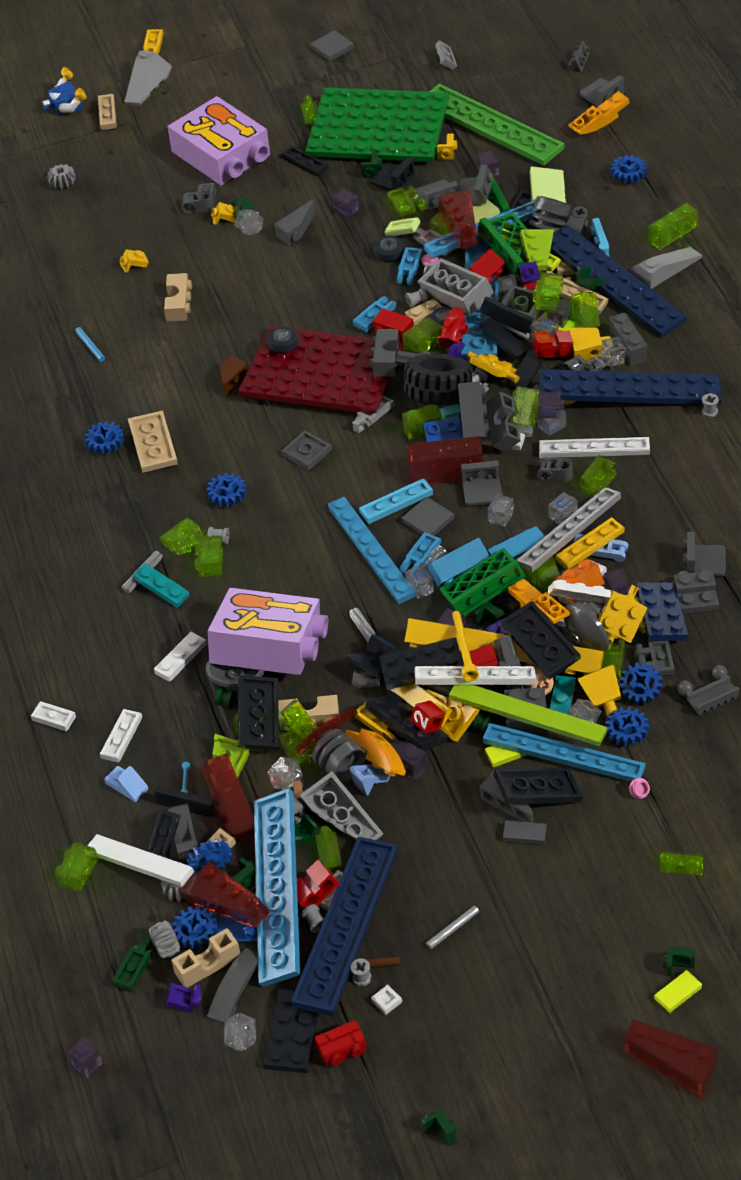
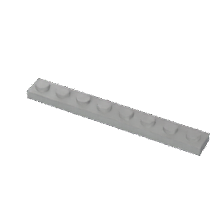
(568, 529)

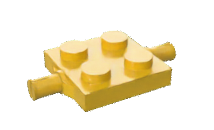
(493, 365)
(622, 615)

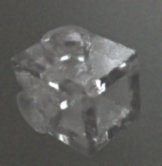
(249, 221)
(613, 351)
(584, 710)
(284, 773)
(240, 1032)

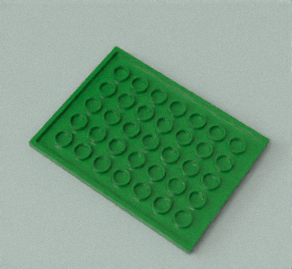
(381, 121)

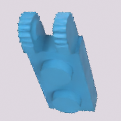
(409, 264)
(365, 319)
(420, 551)

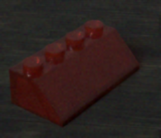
(442, 459)

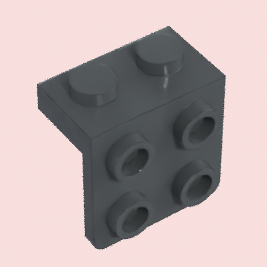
(602, 90)
(478, 186)
(432, 191)
(480, 482)
(704, 556)

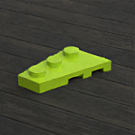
(537, 246)
(237, 755)

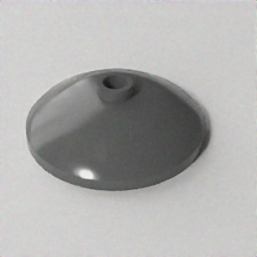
(585, 628)
(227, 675)

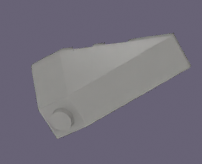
(146, 75)
(661, 267)
(337, 806)

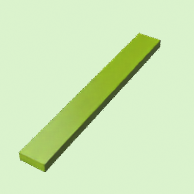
(529, 713)

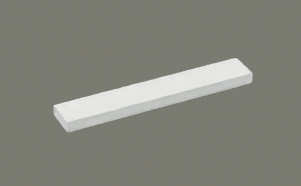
(594, 447)
(487, 675)
(141, 860)

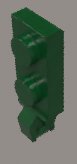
(133, 965)

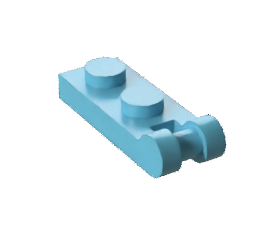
(599, 236)

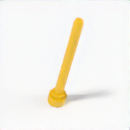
(469, 671)

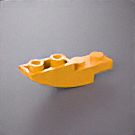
(598, 117)
(525, 593)
(378, 751)

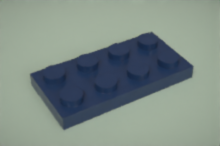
(664, 614)

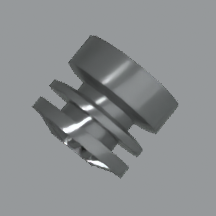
(550, 213)
(337, 754)

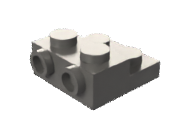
(696, 591)

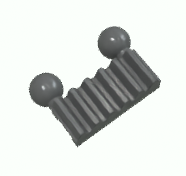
(711, 694)

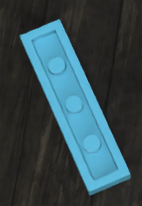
(395, 501)

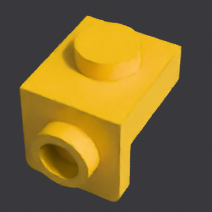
(446, 151)
(224, 212)
(133, 258)

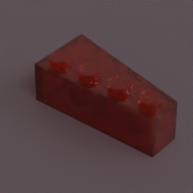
(458, 216)
(673, 1055)

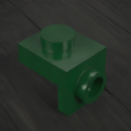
(370, 169)
(242, 203)
(583, 278)
(489, 613)
(305, 830)
(247, 873)
(680, 958)
(439, 1121)

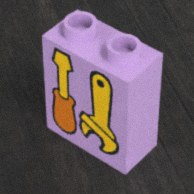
(219, 140)
(266, 631)

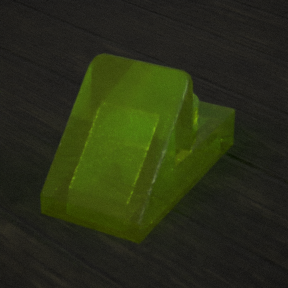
(298, 719)

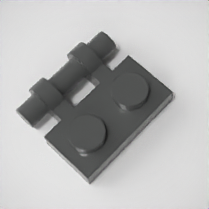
(660, 656)

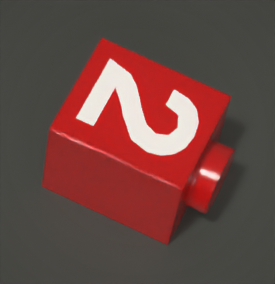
(427, 716)

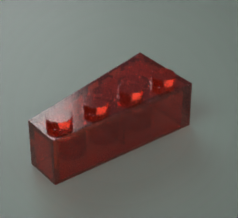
(229, 796)
(224, 895)

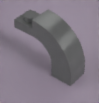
(184, 836)

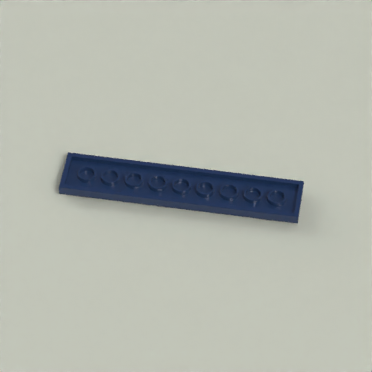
(618, 283)
(629, 386)
(344, 926)

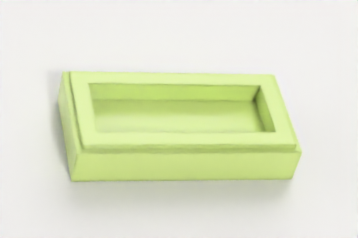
(402, 227)

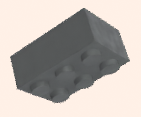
(473, 410)

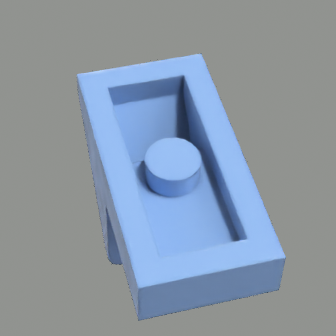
(366, 775)
(127, 782)

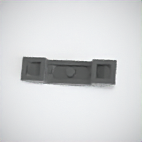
(232, 986)

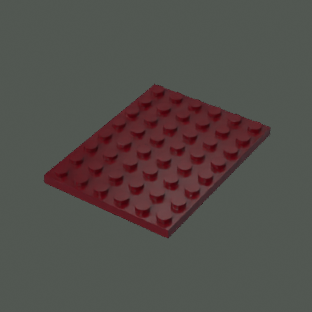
(319, 372)

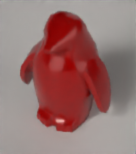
(453, 328)

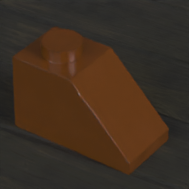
(232, 373)

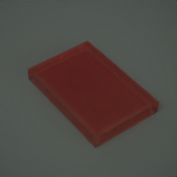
(336, 723)

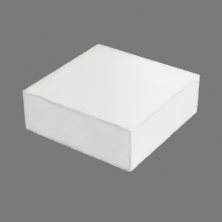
(386, 999)

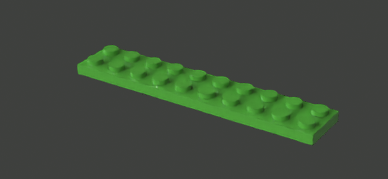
(500, 127)

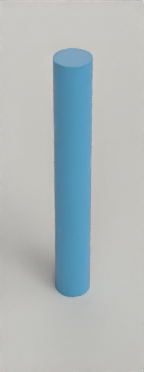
(90, 344)

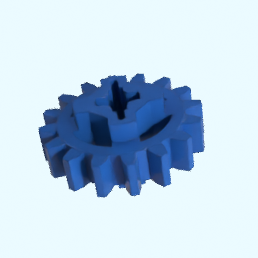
(628, 169)
(104, 438)
(226, 490)
(638, 691)
(627, 726)
(216, 852)
(196, 926)

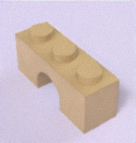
(178, 292)
(325, 710)
(193, 968)

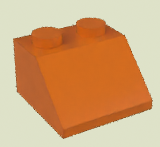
(586, 573)

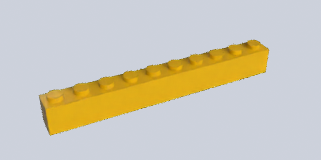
(426, 632)

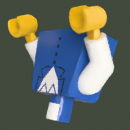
(63, 96)

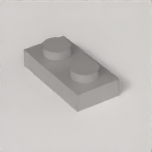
(446, 55)

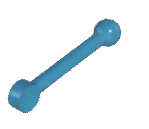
(185, 766)

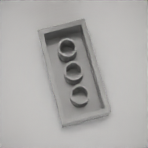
(455, 286)

